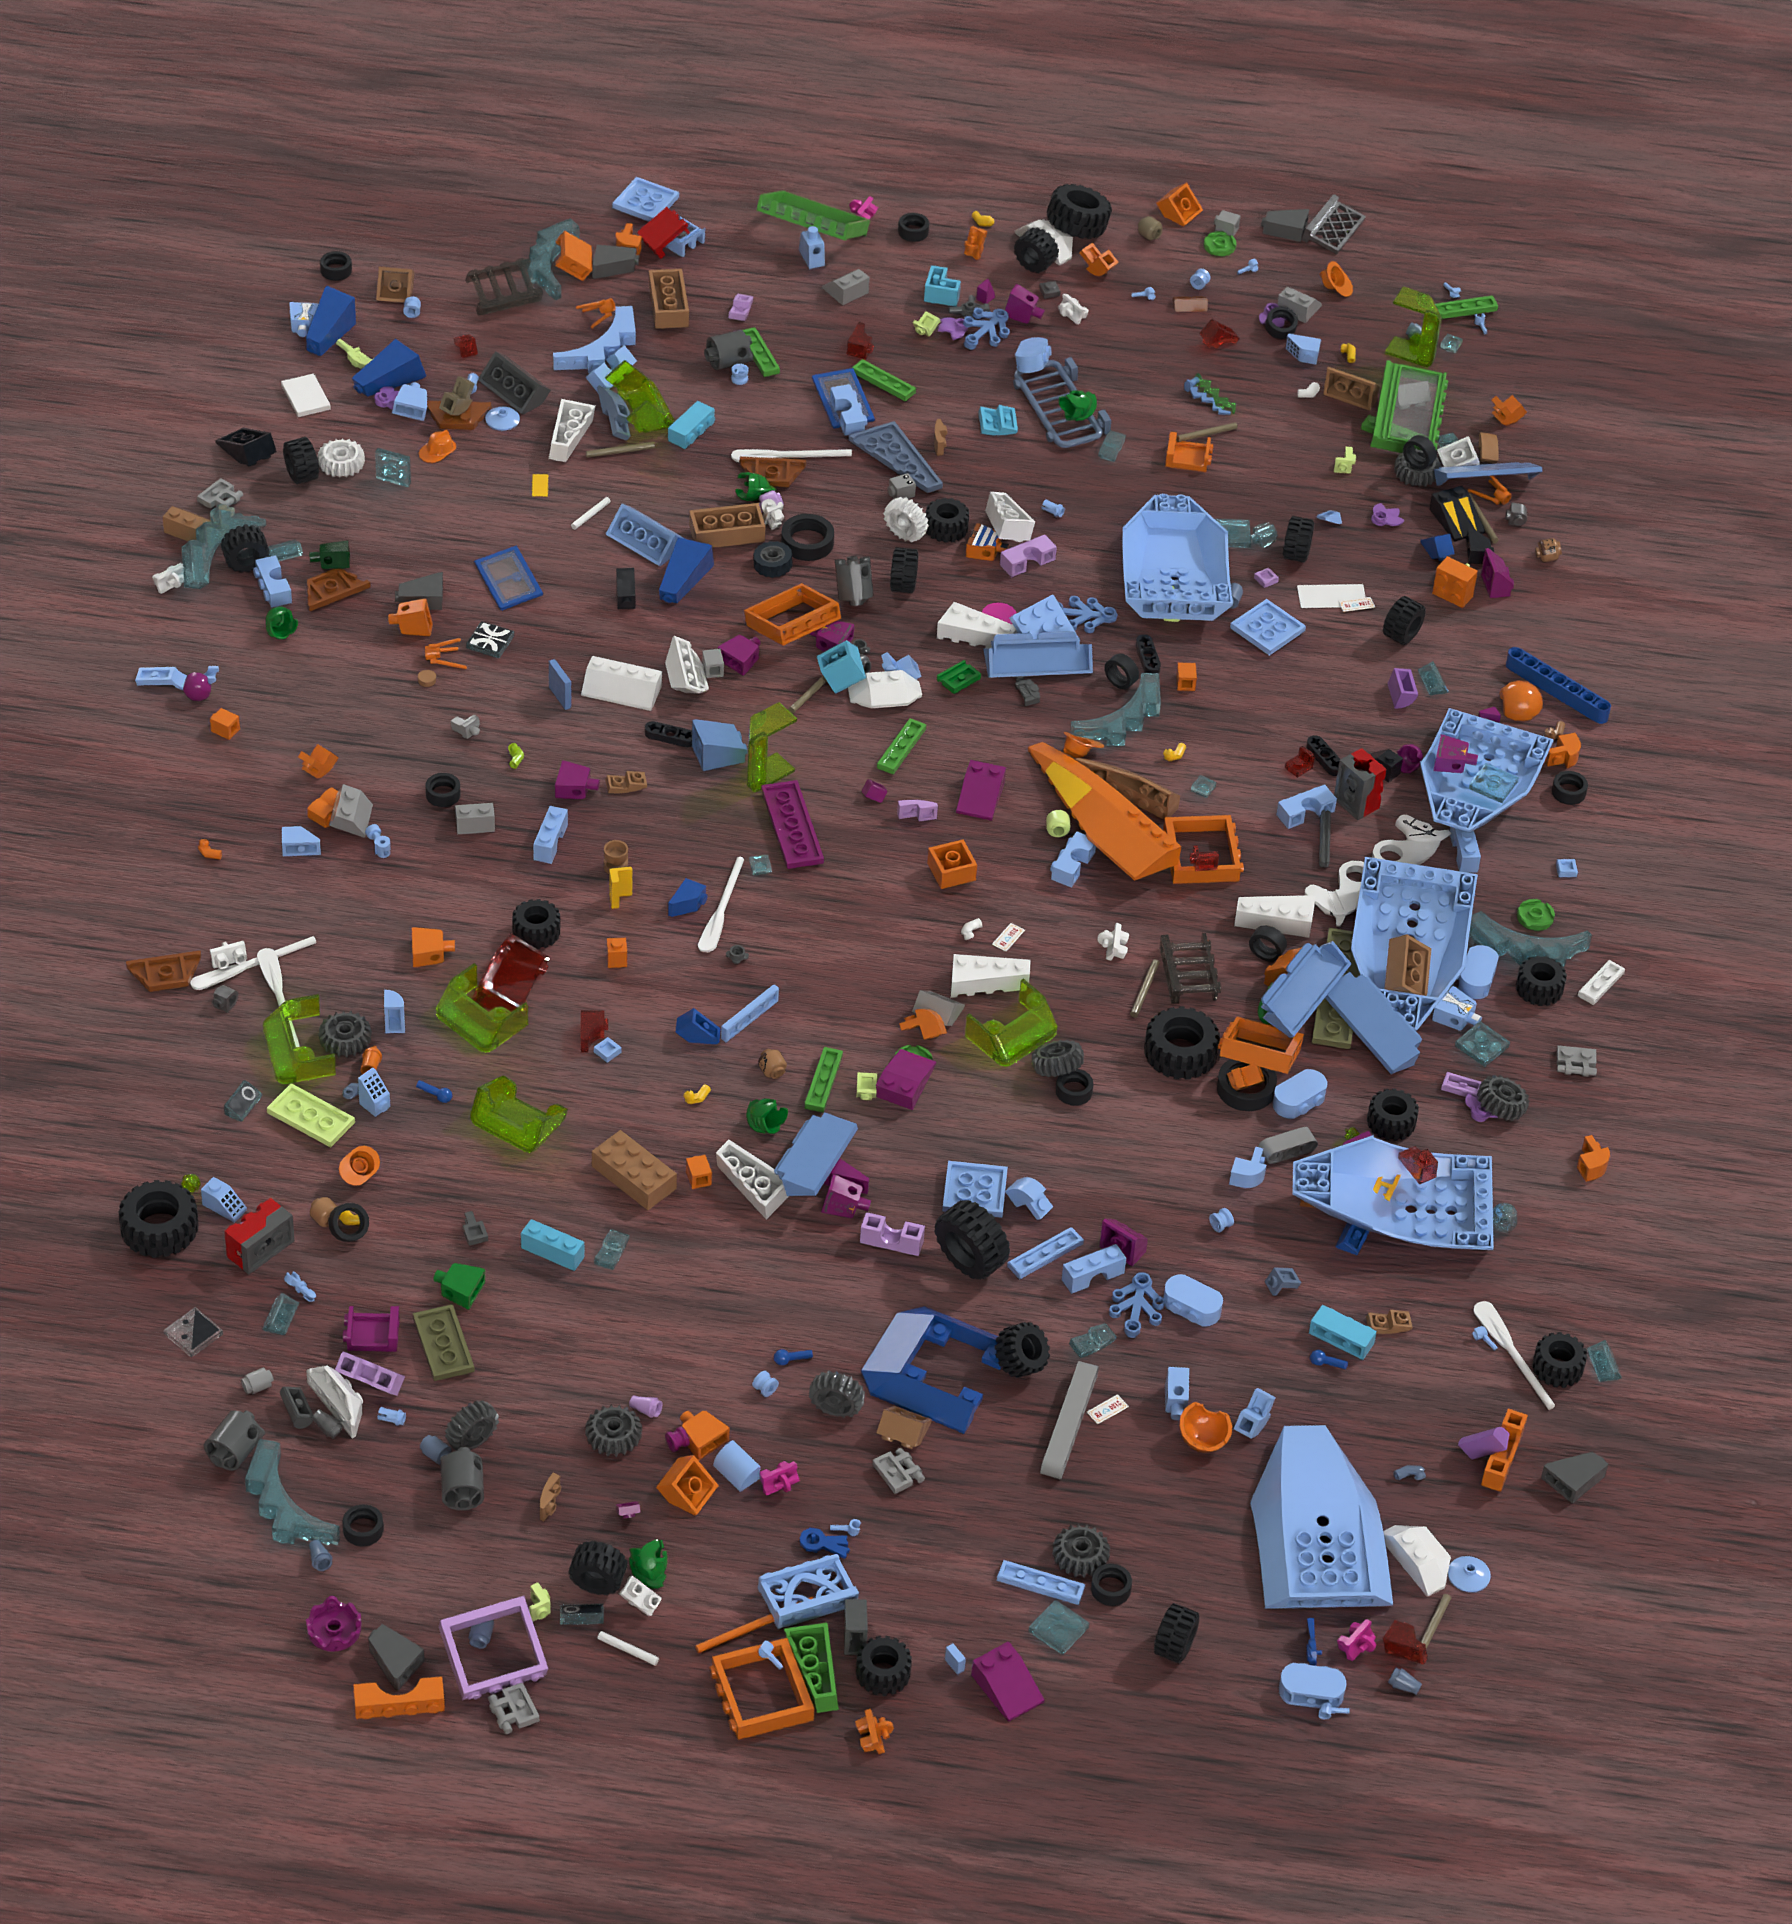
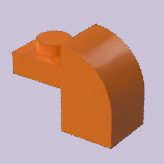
(627, 239)
(1098, 263)
(1508, 411)
(1565, 752)
(319, 761)
(929, 1022)
(1245, 1077)
(1594, 1160)

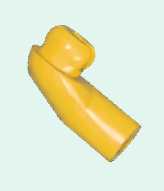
(1350, 350)
(349, 1219)

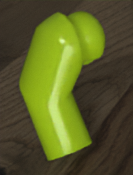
(517, 755)

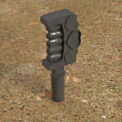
(1028, 690)

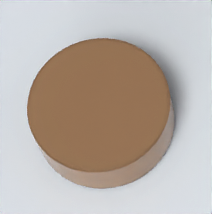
(427, 678)

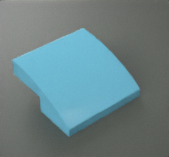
(998, 421)

